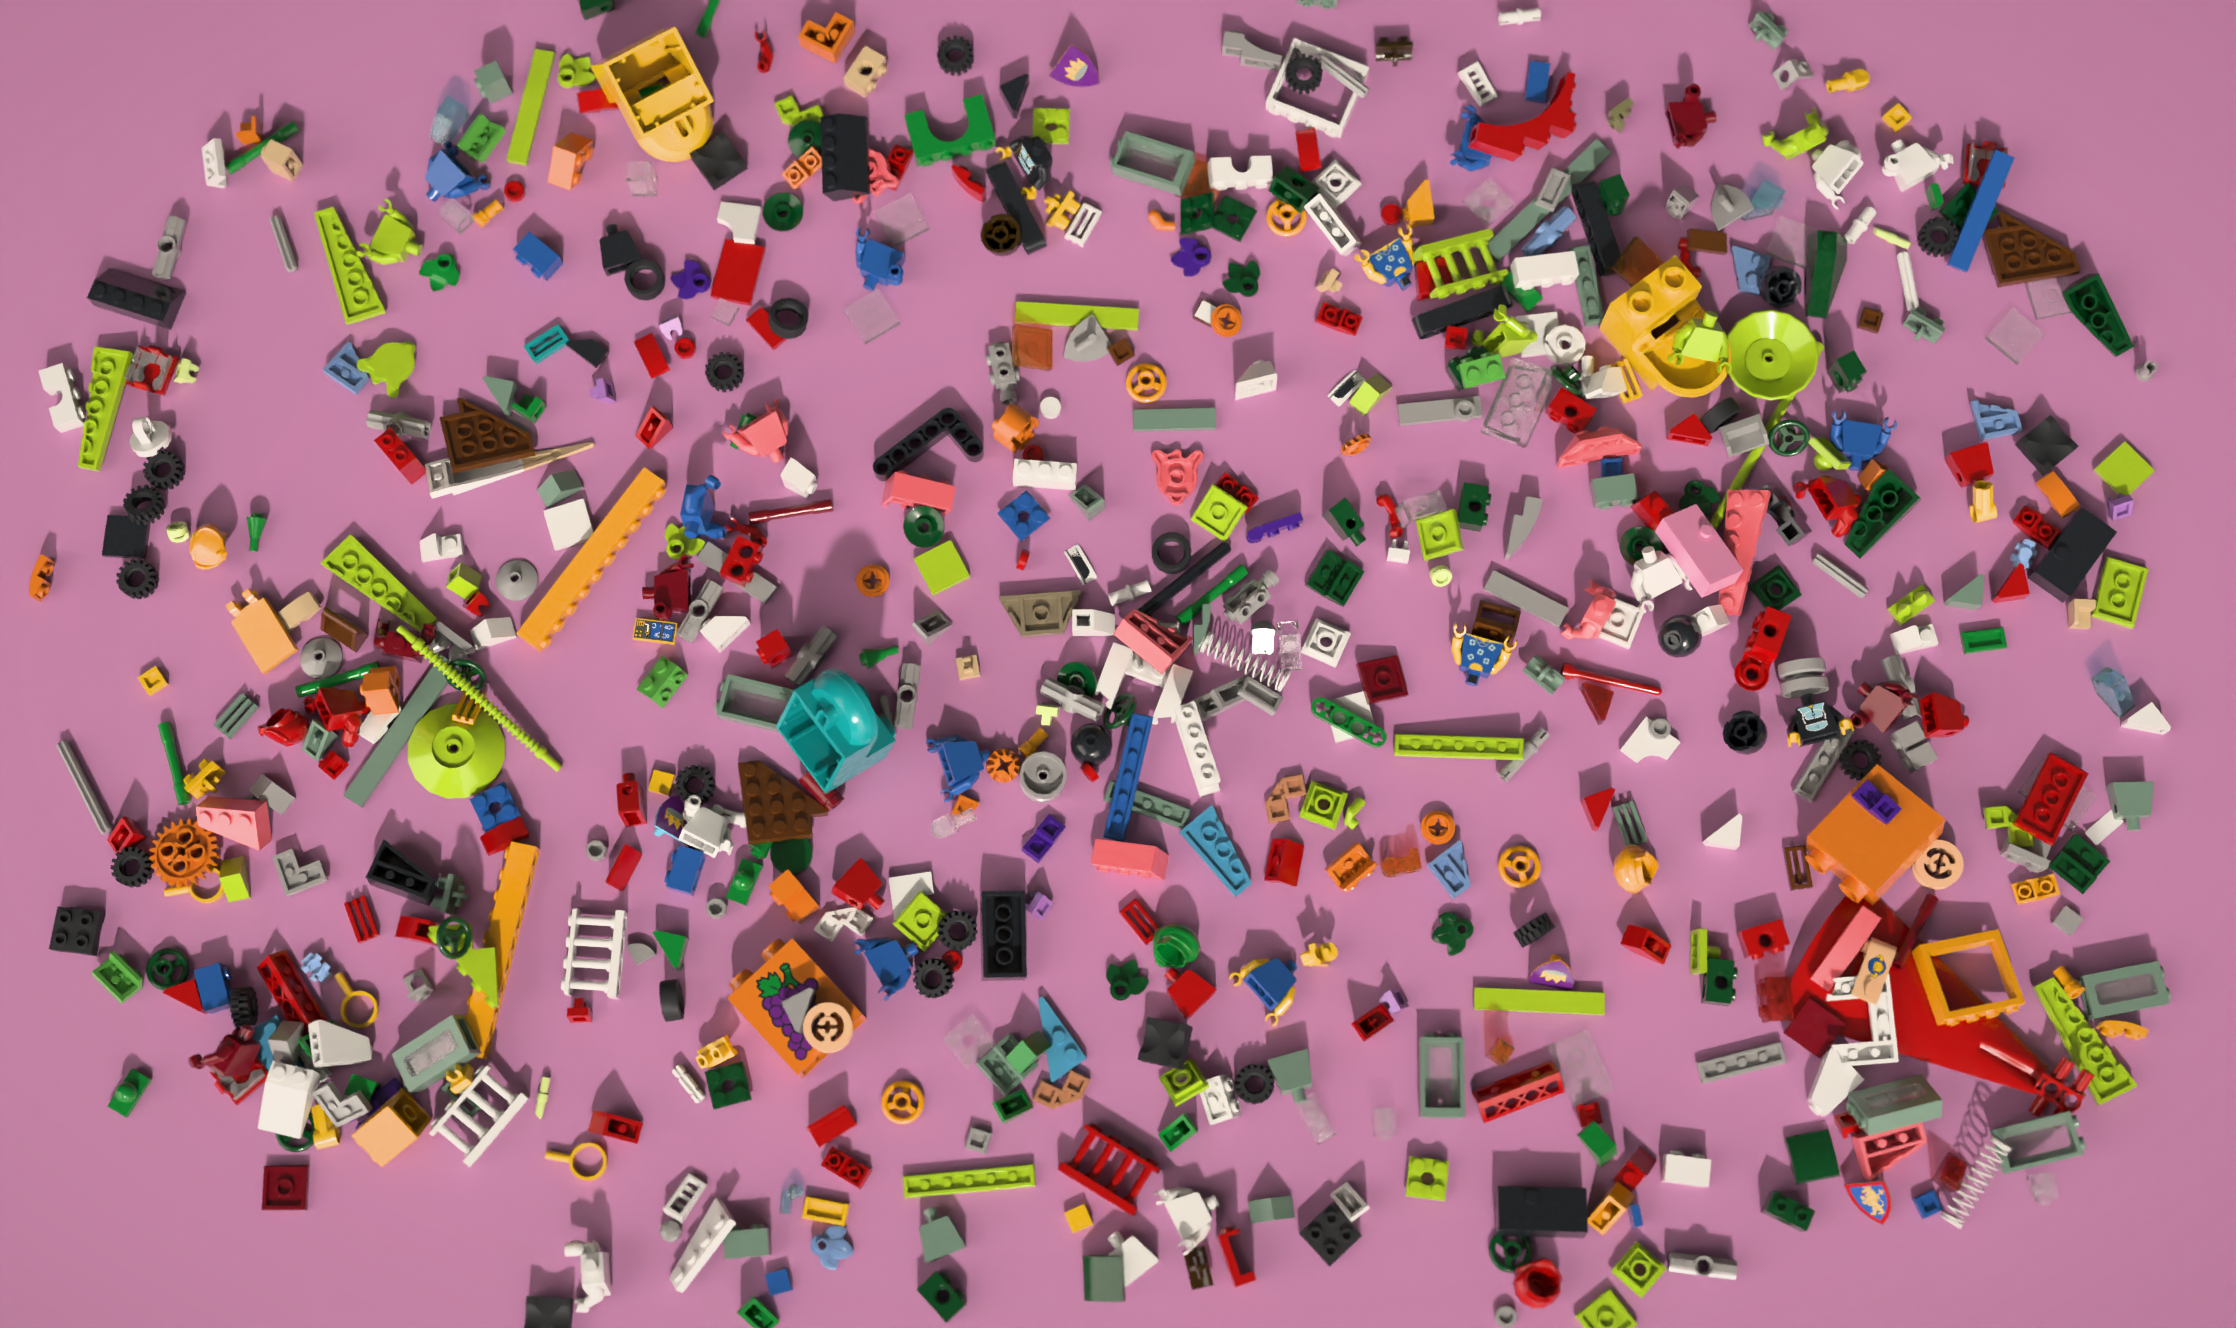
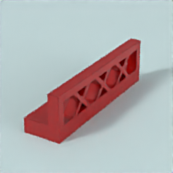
(293, 990)
(1517, 1087)

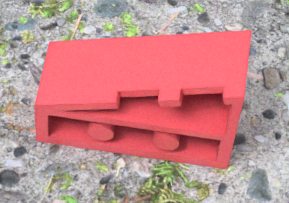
(918, 492)
(1151, 641)
(236, 819)
(1129, 859)
(1884, 1149)

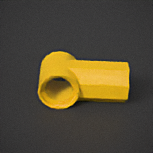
(1983, 505)
(325, 1131)

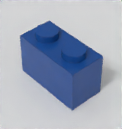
(537, 256)
(685, 870)
(214, 987)

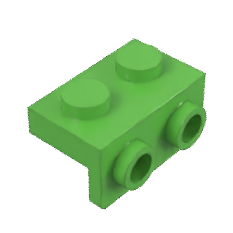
(481, 138)
(1481, 371)
(662, 681)
(118, 977)

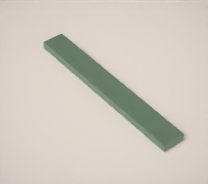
(1532, 214)
(397, 737)

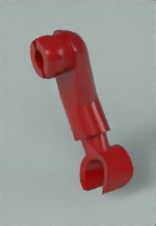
(767, 55)
(1685, 258)
(1386, 501)
(752, 532)

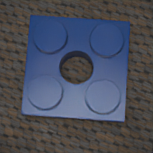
(1027, 504)
(483, 802)

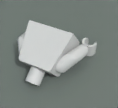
(1655, 576)
(1188, 1214)

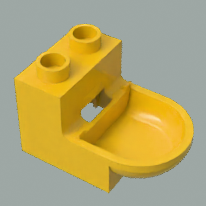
(670, 119)
(1648, 305)

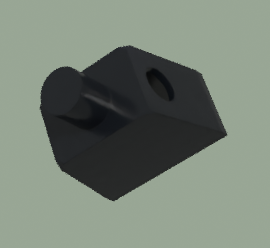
(617, 250)

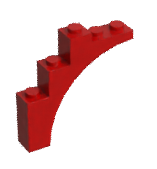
(1510, 141)

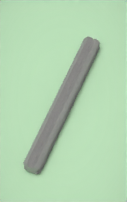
(84, 787)

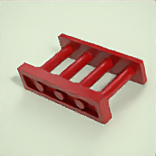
(1109, 1191)

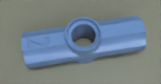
(1549, 232)

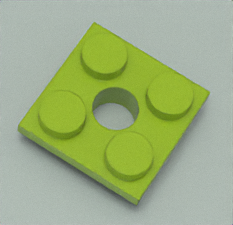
(1056, 116)
(1311, 811)
(1184, 1091)
(1437, 1169)
(1625, 1272)

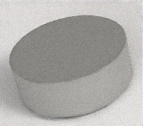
(1464, 410)
(1659, 728)
(1505, 1316)

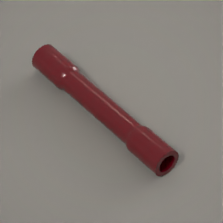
(812, 508)
(1923, 913)

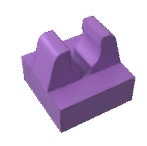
(603, 391)
(2120, 507)
(1039, 905)
(1395, 1000)

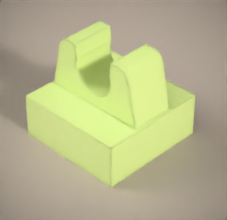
(182, 372)
(1047, 712)

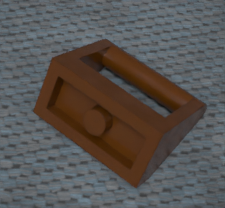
(1493, 629)
(342, 630)

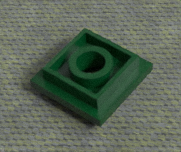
(1232, 207)
(1189, 210)
(1763, 593)
(715, 1080)

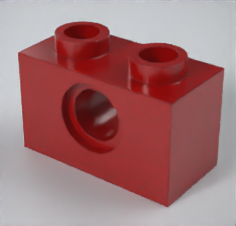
(1565, 400)
(773, 649)
(1773, 931)

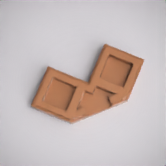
(1276, 803)
(1055, 1097)

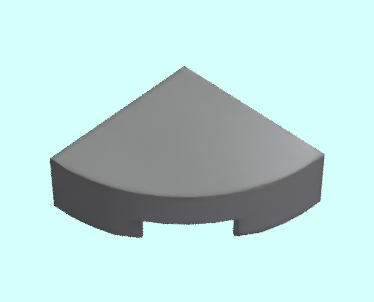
(640, 952)

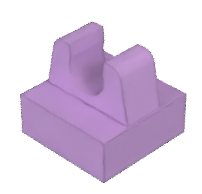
(669, 324)

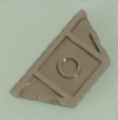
(1041, 612)

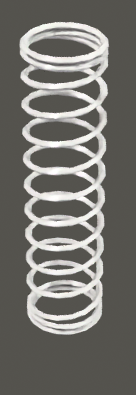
(1208, 641)
(1957, 1222)

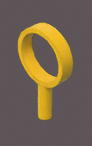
(184, 889)
(349, 995)
(569, 1158)

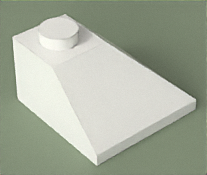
(1256, 380)

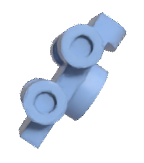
(2025, 552)
(319, 970)

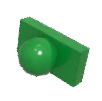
(744, 882)
(129, 1092)

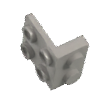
(2032, 857)

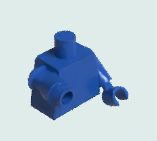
(878, 262)
(698, 510)

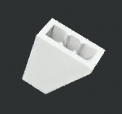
(337, 1045)
(1832, 1083)

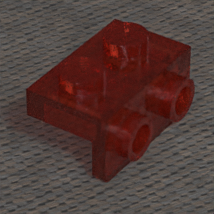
(1775, 999)

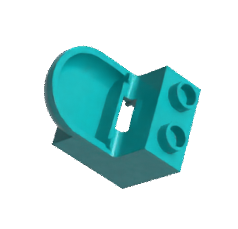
(835, 728)

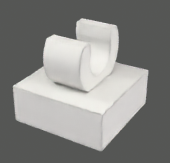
(1398, 554)

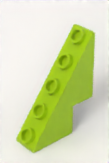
(478, 964)

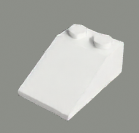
(287, 1099)

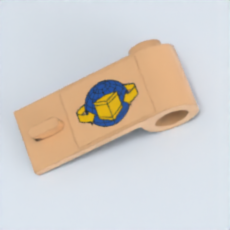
(1874, 969)

